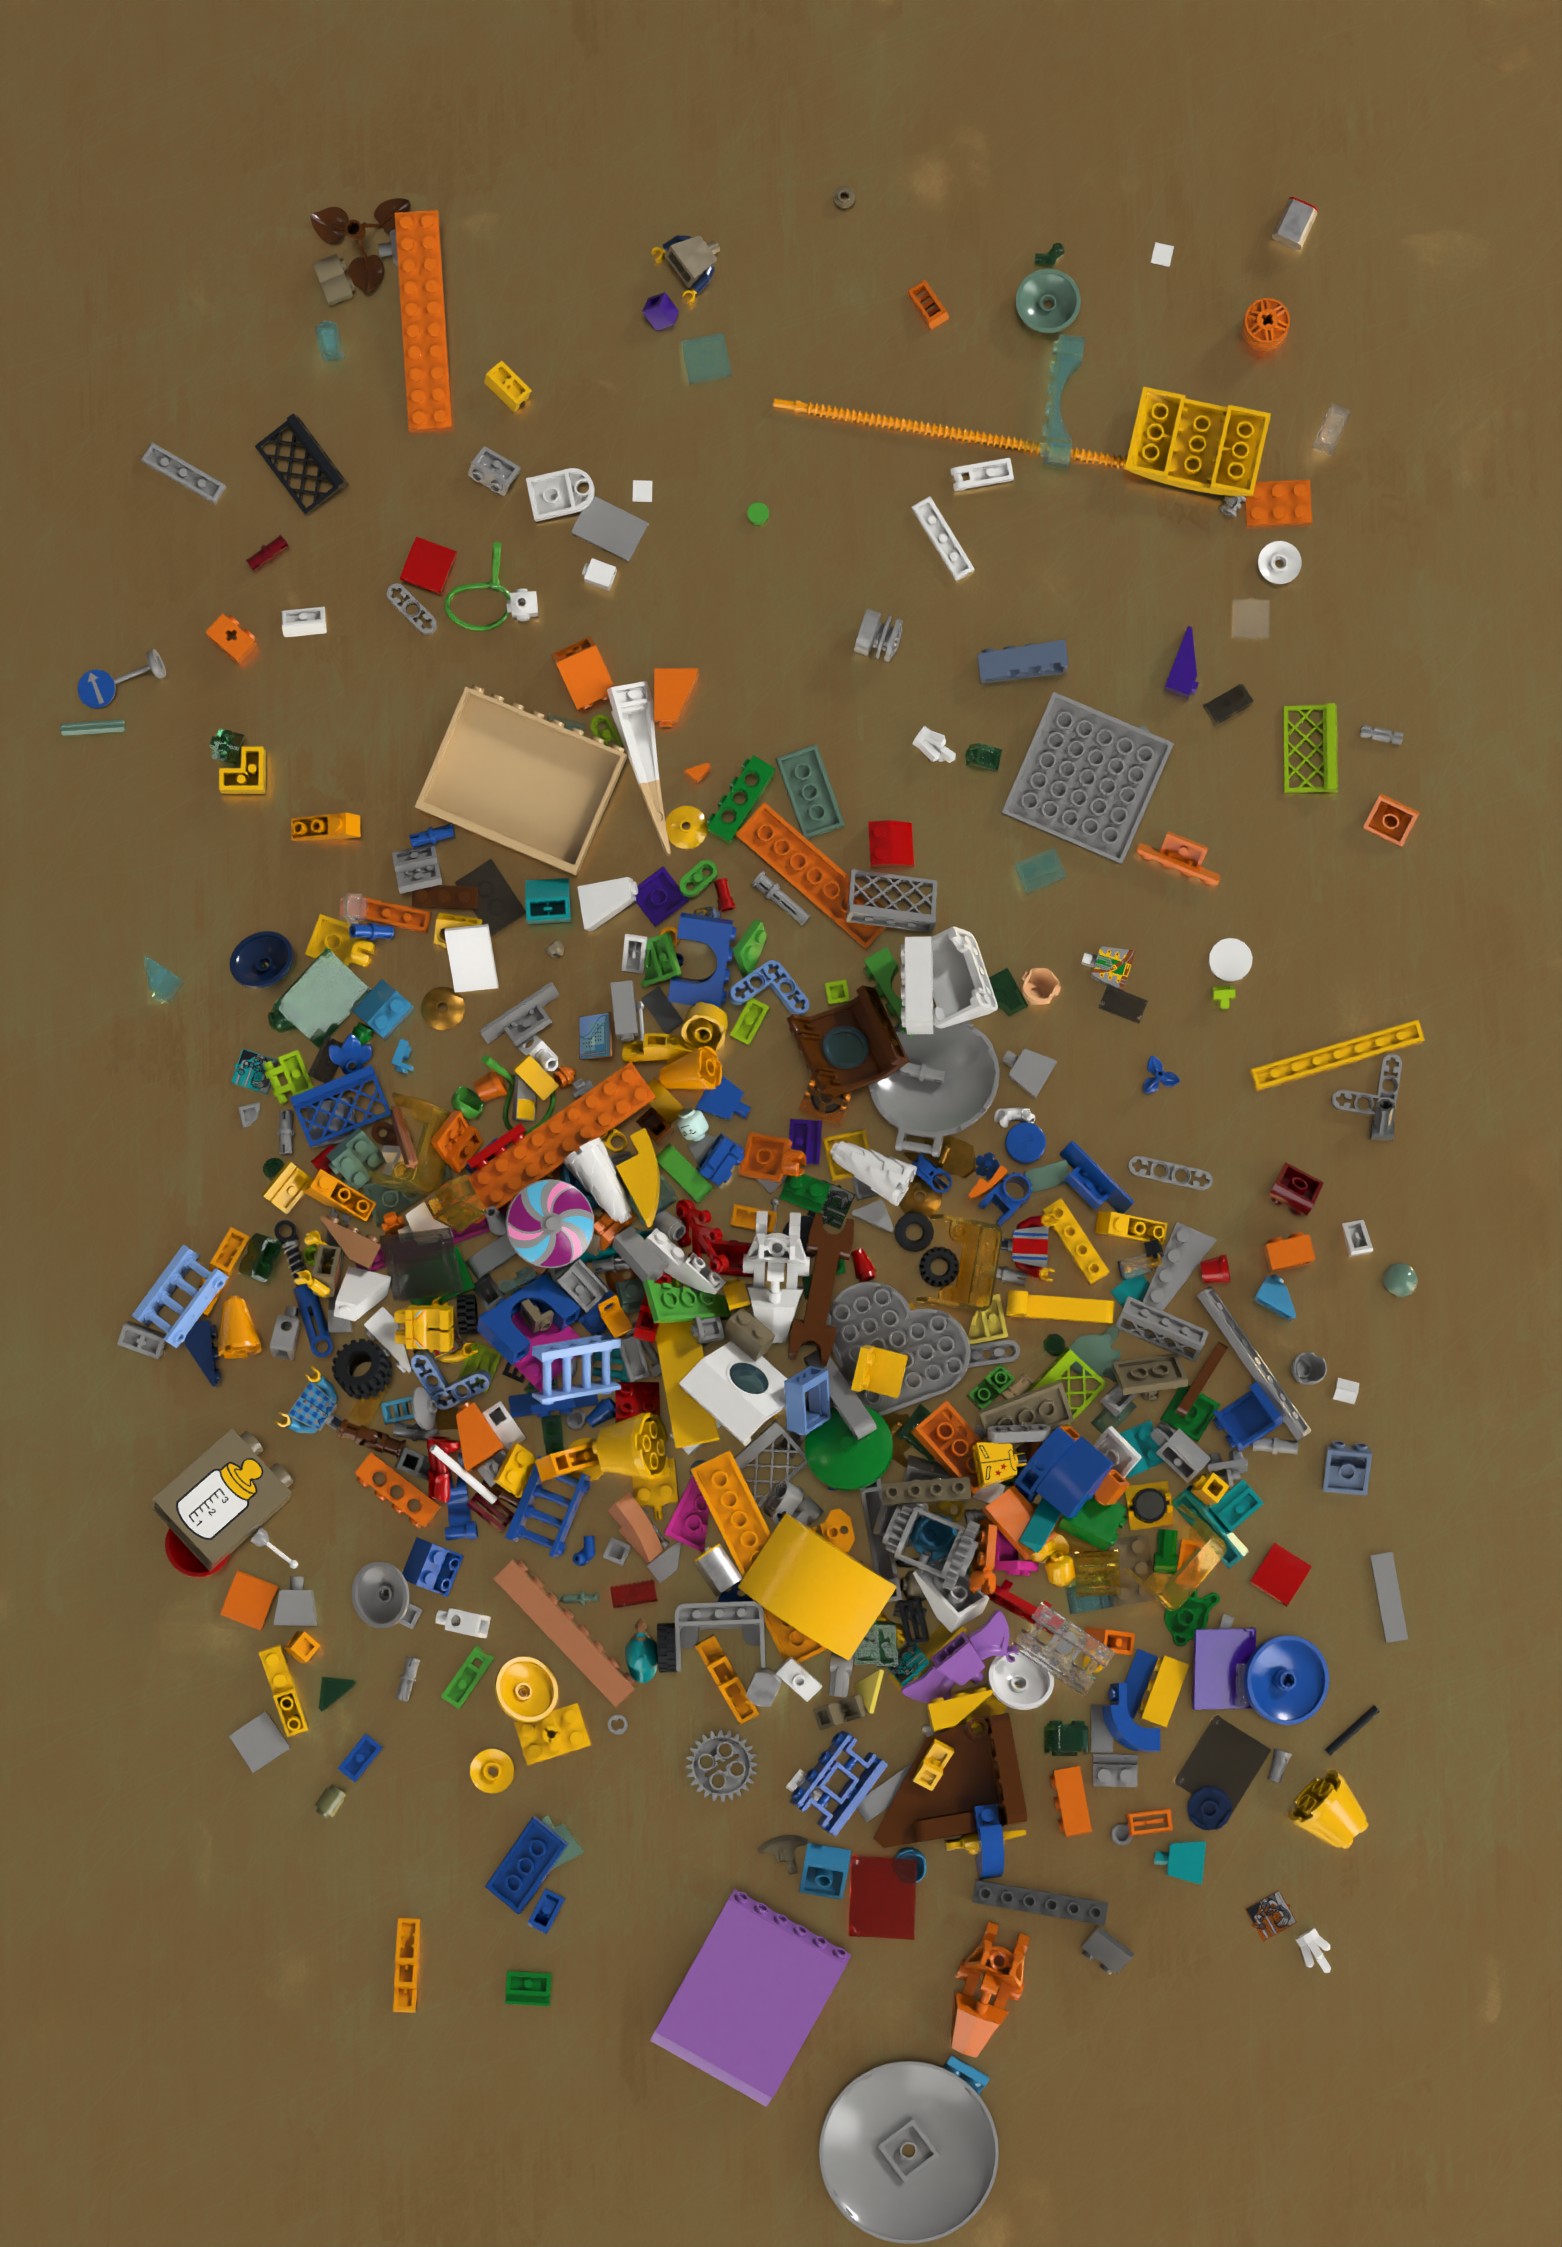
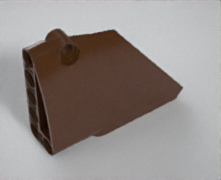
(978, 1774)

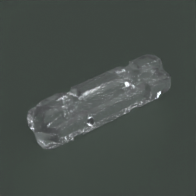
(1241, 1700)

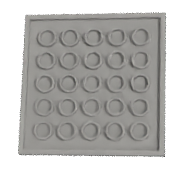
(1087, 777)

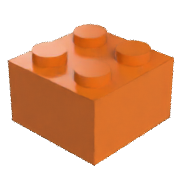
(1288, 1253)

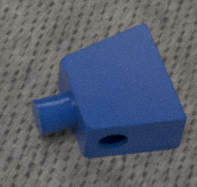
(723, 1101)

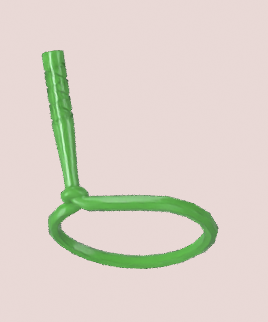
(493, 583)
(510, 1079)

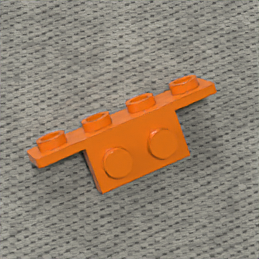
(1182, 855)

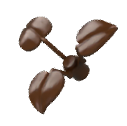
(334, 221)

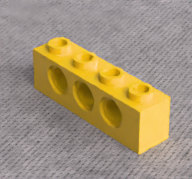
(1076, 1242)

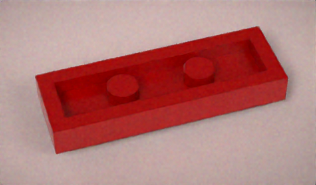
(497, 1147)

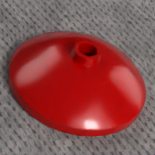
(184, 1560)

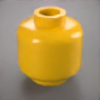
(1060, 1569)

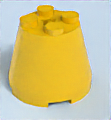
(633, 1447)
(1329, 1811)

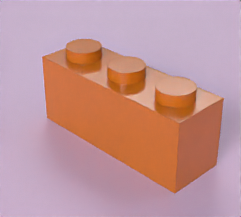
(1071, 1801)

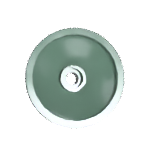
(1051, 287)

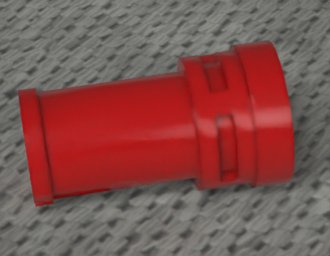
(724, 901)

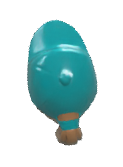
(641, 1654)

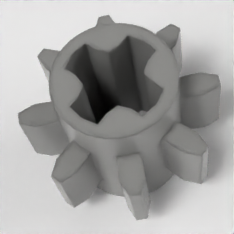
(581, 1088)

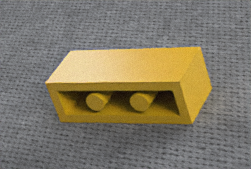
(1163, 1690)

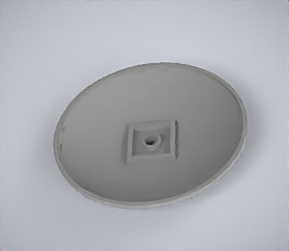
(918, 2194)

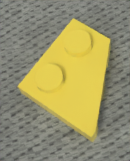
(988, 1324)

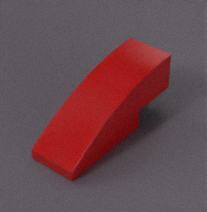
(645, 1327)

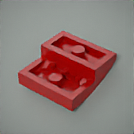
(428, 565)
(1280, 1574)

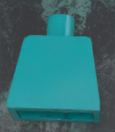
(1183, 1860)

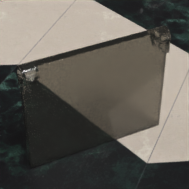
(1223, 1759)

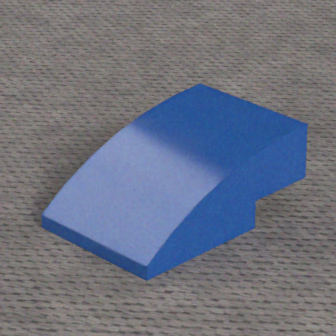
(1075, 1477)

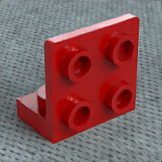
(636, 1399)

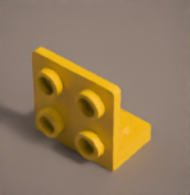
(879, 1371)

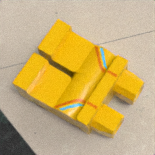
(426, 1327)

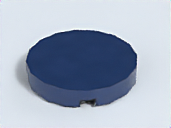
(1209, 1808)

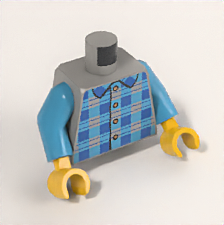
(313, 1407)

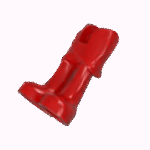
(439, 1474)

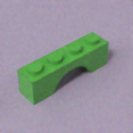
(883, 969)

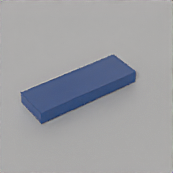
(1138, 1679)

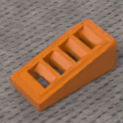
(934, 316)

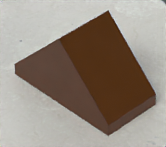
(656, 1126)

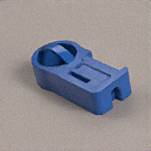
(927, 1171)

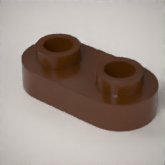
(390, 1139)

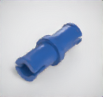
(432, 835)
(371, 931)

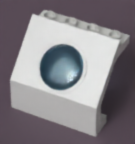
(737, 1390)

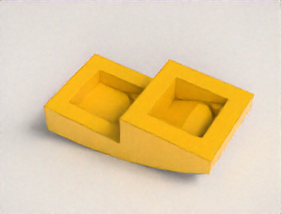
(932, 1764)

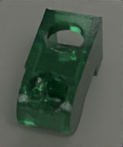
(553, 1433)

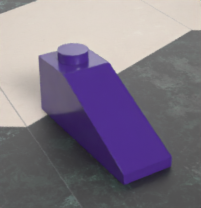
(1184, 671)

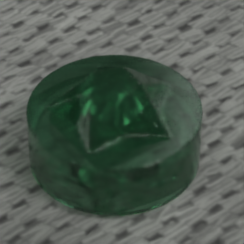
(272, 1167)

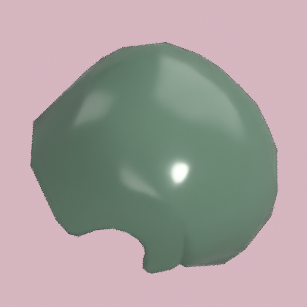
(1400, 1280)

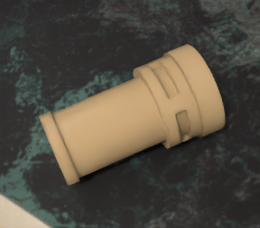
(1018, 1387)

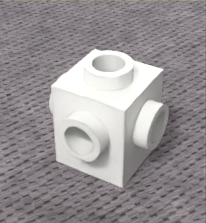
(524, 612)

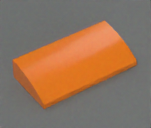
(950, 1442)

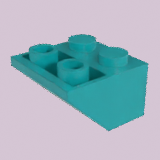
(547, 901)

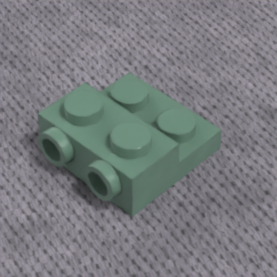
(355, 1159)

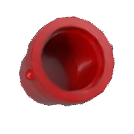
(1216, 1270)

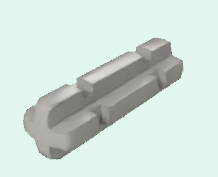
(1381, 734)

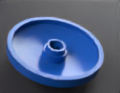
(1286, 1679)

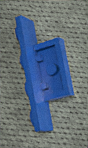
(1092, 1181)
(526, 1405)

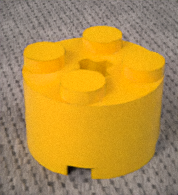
(704, 1026)

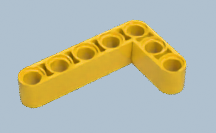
(1059, 1308)

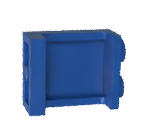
(1248, 1418)

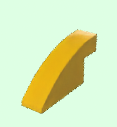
(642, 1176)

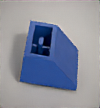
(432, 1567)

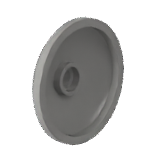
(372, 1598)

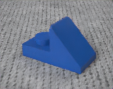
(546, 1911)

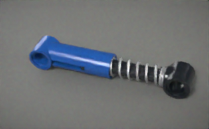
(306, 1300)

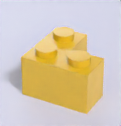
(248, 778)

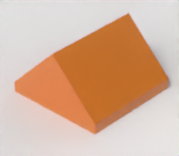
(1391, 820)

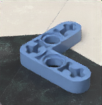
(769, 980)
(443, 1387)

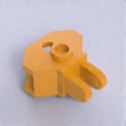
(831, 1530)

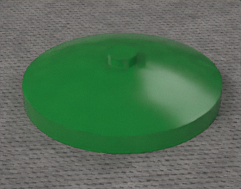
(842, 1459)

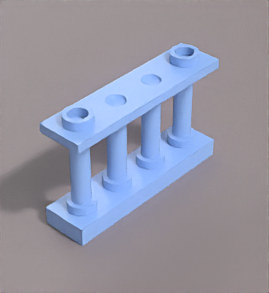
(165, 1286)
(566, 1350)

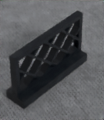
(315, 451)

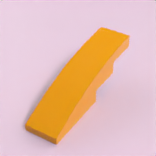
(226, 1260)
(726, 1679)
(406, 1965)

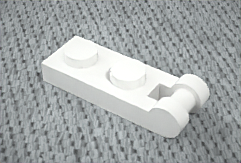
(982, 474)

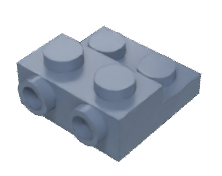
(1347, 1468)

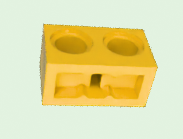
(451, 921)

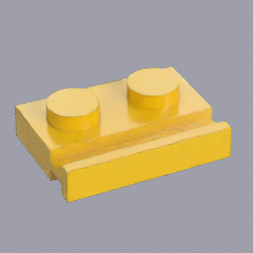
(287, 1187)
(515, 1470)

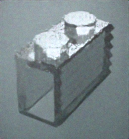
(1331, 429)

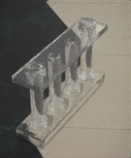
(1054, 1662)

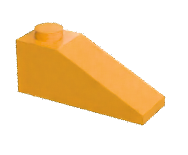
(566, 1462)

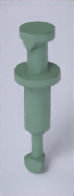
(579, 1598)

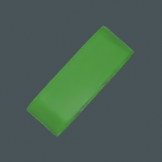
(684, 1173)

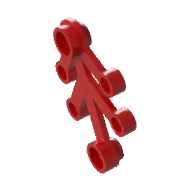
(687, 1213)

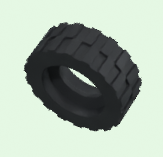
(666, 1647)

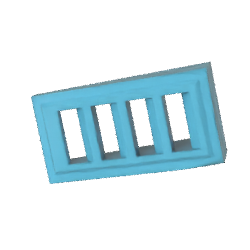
(385, 1406)

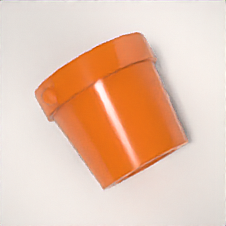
(490, 1086)

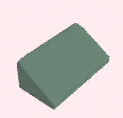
(1048, 1176)

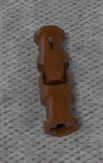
(364, 1436)

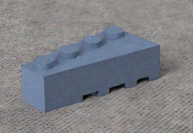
(1023, 661)

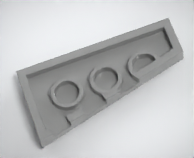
(1180, 1259)

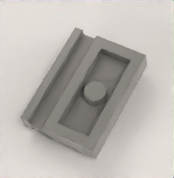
(582, 1285)
(1115, 1770)

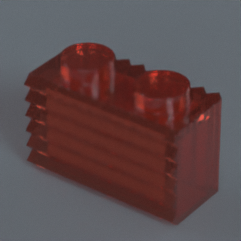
(633, 1593)

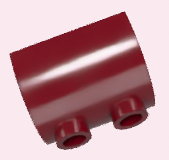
(1295, 1189)

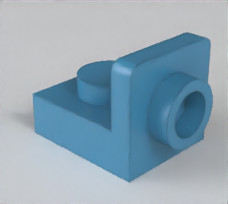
(402, 1052)

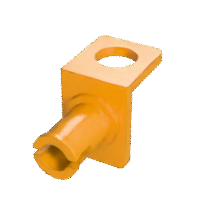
(614, 1317)

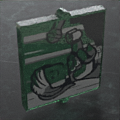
(835, 1206)

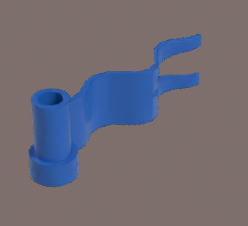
(458, 1511)

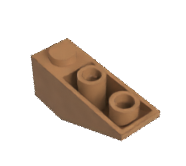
(356, 1247)

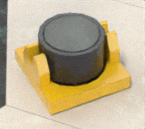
(1150, 1505)

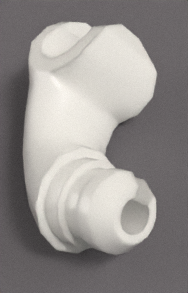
(1007, 1115)

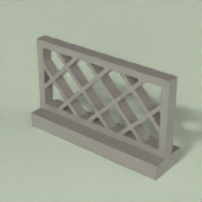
(892, 917)
(757, 1446)

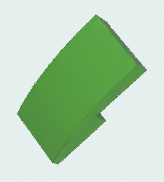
(990, 1387)

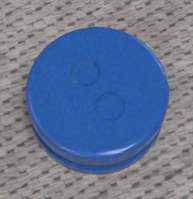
(1025, 1143)

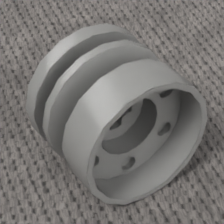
(878, 635)

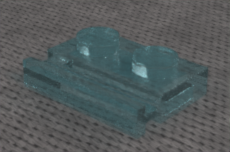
(1040, 870)

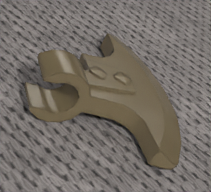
(783, 1849)

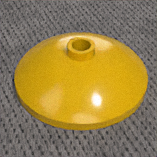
(535, 1683)

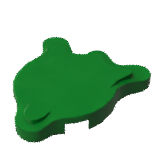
(1190, 1616)

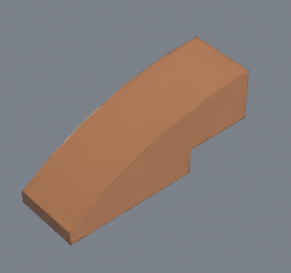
(636, 1527)

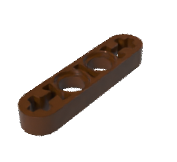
(1201, 1379)

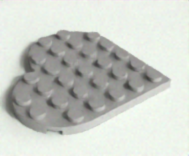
(882, 1318)

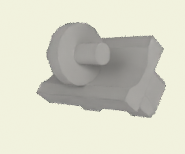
(1230, 1469)

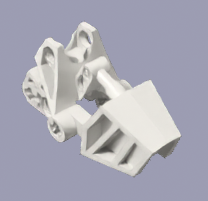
(773, 1306)

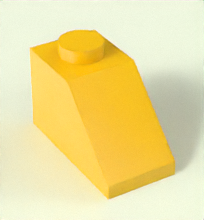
(736, 1295)

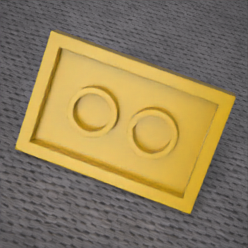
(553, 1735)

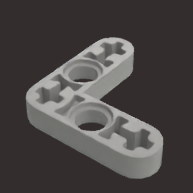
(1381, 1093)

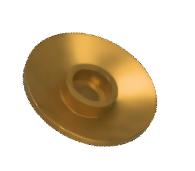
(442, 1019)
(927, 1206)

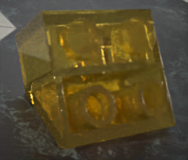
(455, 1204)

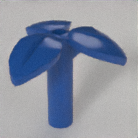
(1155, 1067)

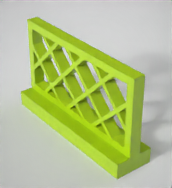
(1329, 753)
(1056, 1371)

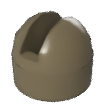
(555, 949)

